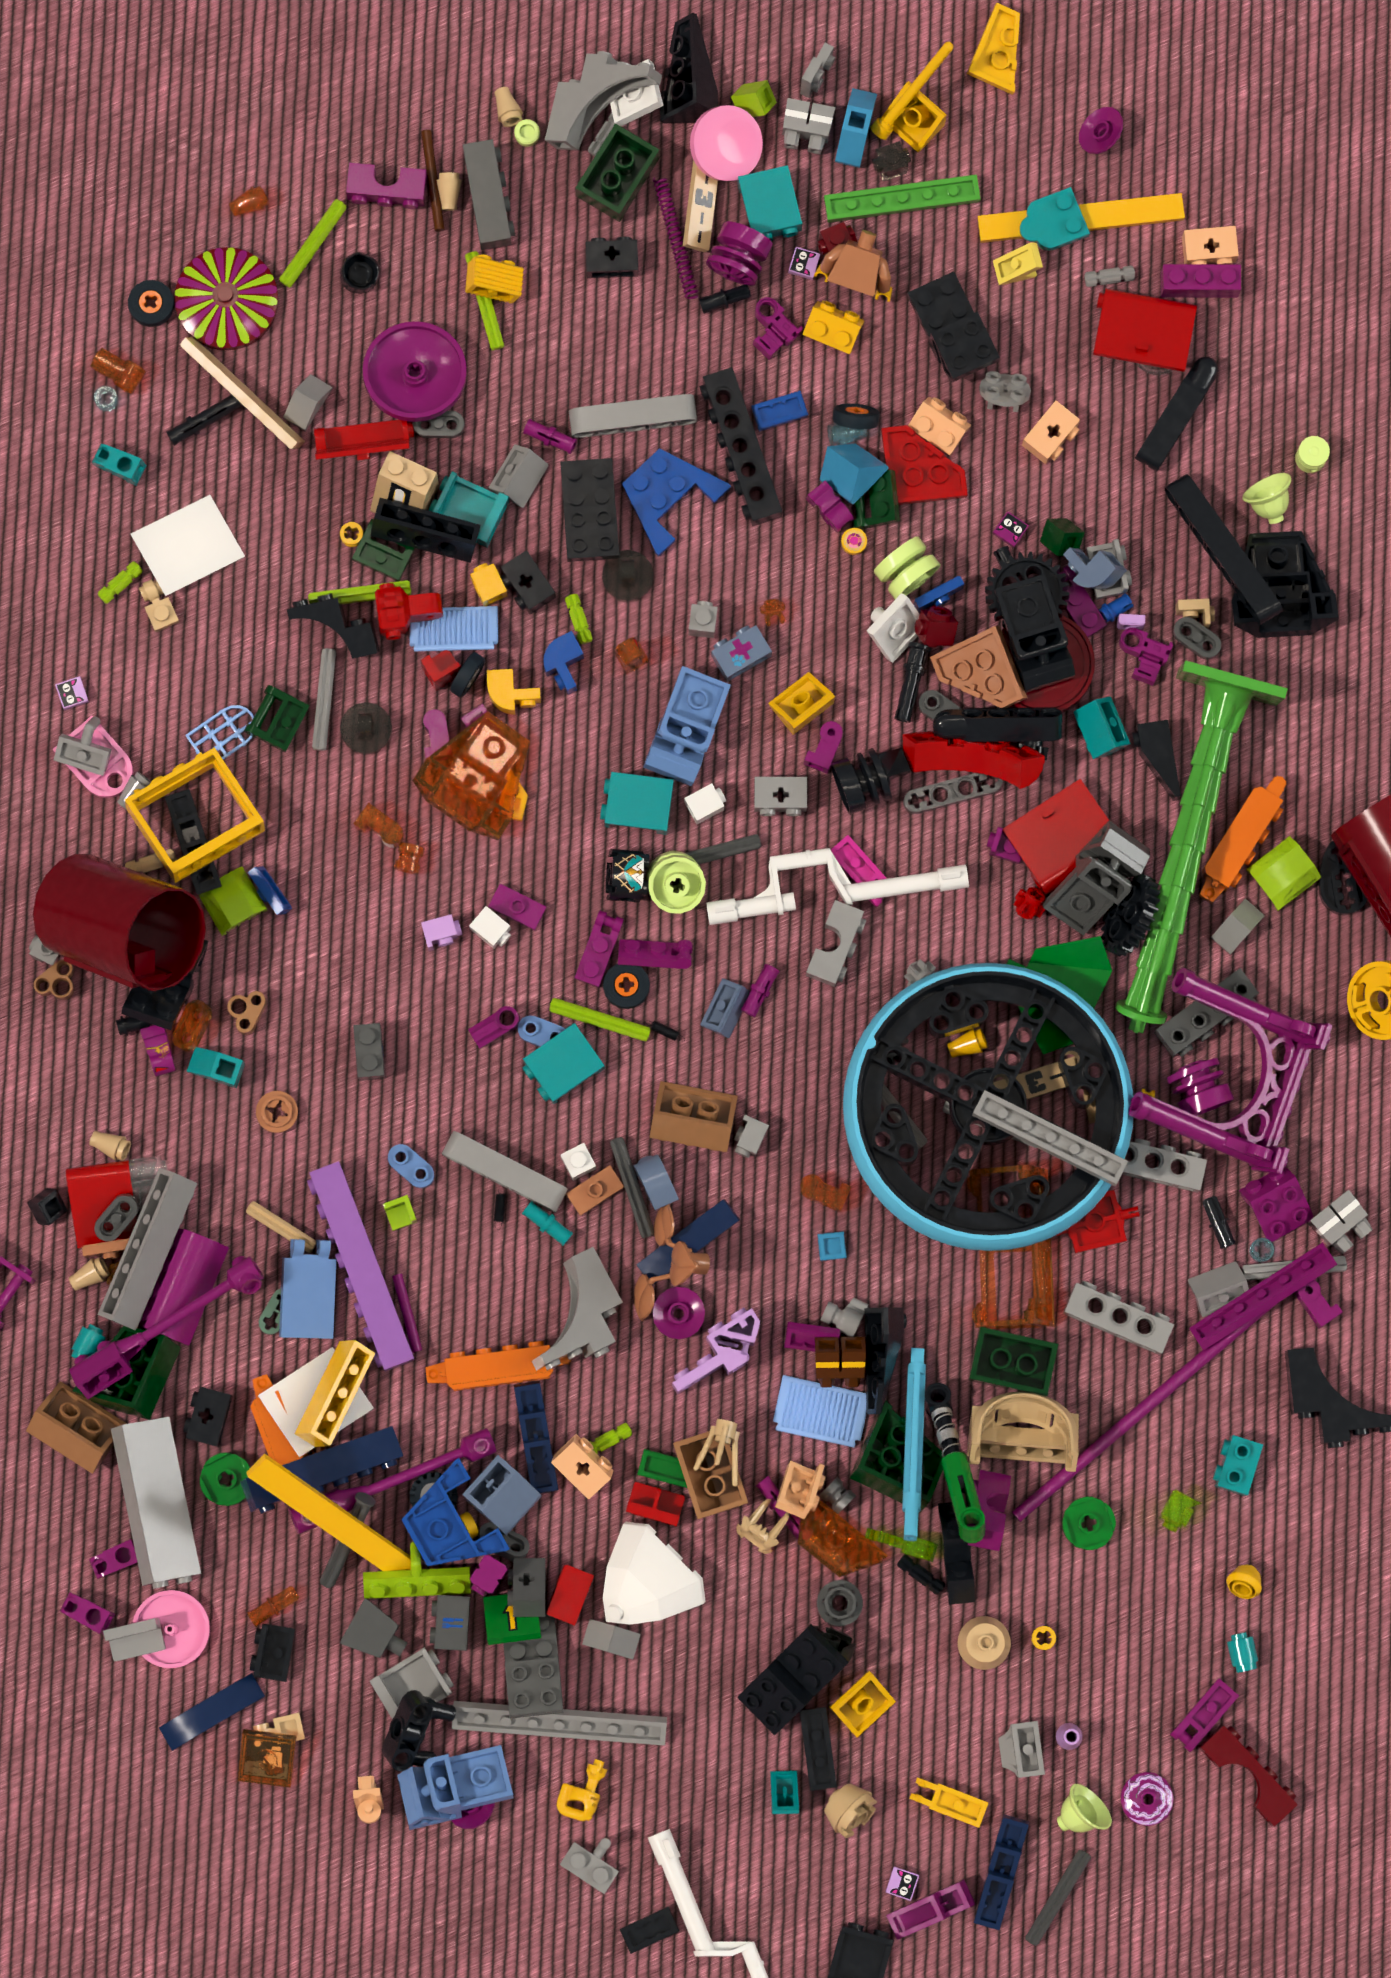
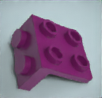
(1277, 1203)

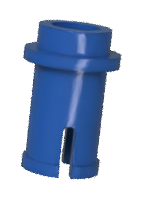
(1116, 607)

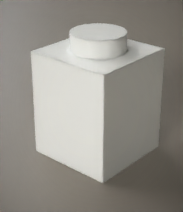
(705, 803)
(491, 928)
(578, 1161)

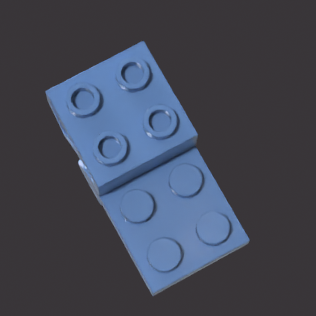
(687, 726)
(453, 1785)

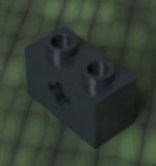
(601, 266)
(525, 568)
(219, 1407)

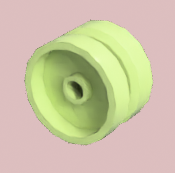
(907, 567)
(677, 897)

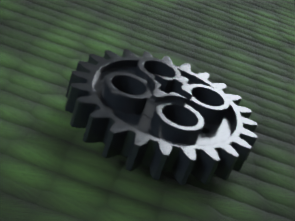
(1025, 567)
(1132, 917)

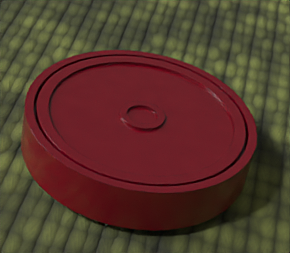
(1069, 692)

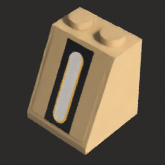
(405, 483)

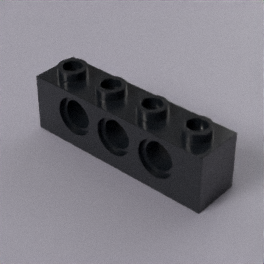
(425, 530)

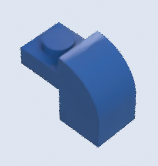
(558, 656)

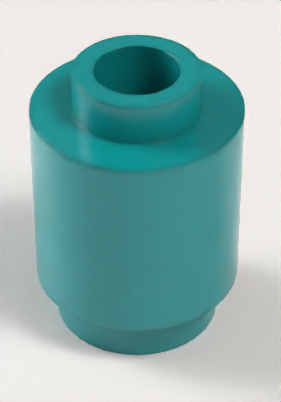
(87, 1341)
(1242, 1652)

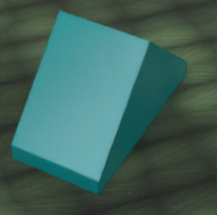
(784, 1792)

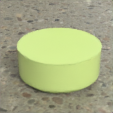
(527, 132)

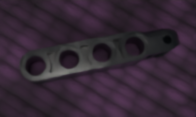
(1178, 413)
(999, 724)

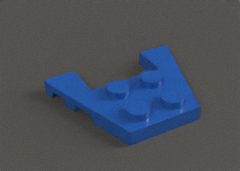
(660, 485)
(439, 1529)

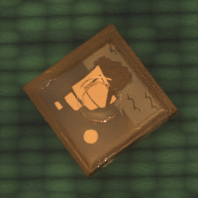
(267, 1758)

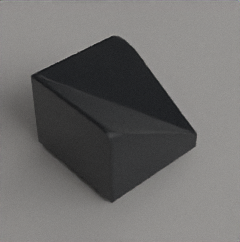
(895, 763)
(47, 1206)

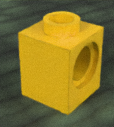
(488, 584)

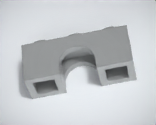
(845, 922)

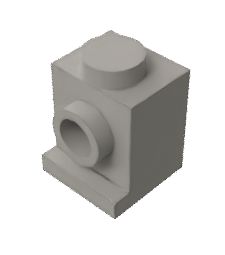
(750, 1136)

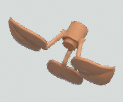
(683, 1263)

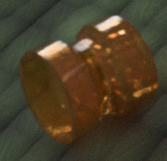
(409, 858)

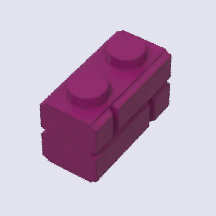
(487, 1577)

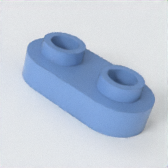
(543, 1030)
(410, 1166)

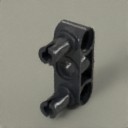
(409, 1729)

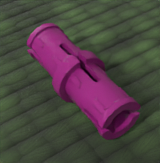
(550, 436)
(760, 990)

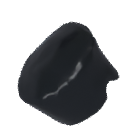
(359, 273)

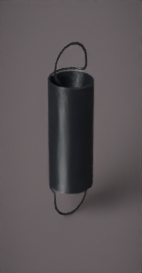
(664, 1030)
(499, 1208)

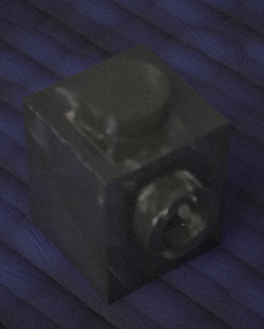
(891, 161)

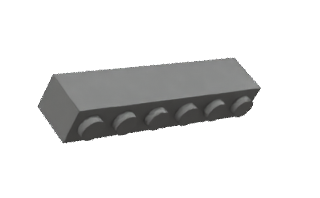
(147, 1248)

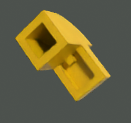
(504, 696)

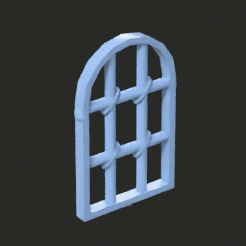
(229, 722)

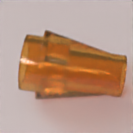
(250, 201)

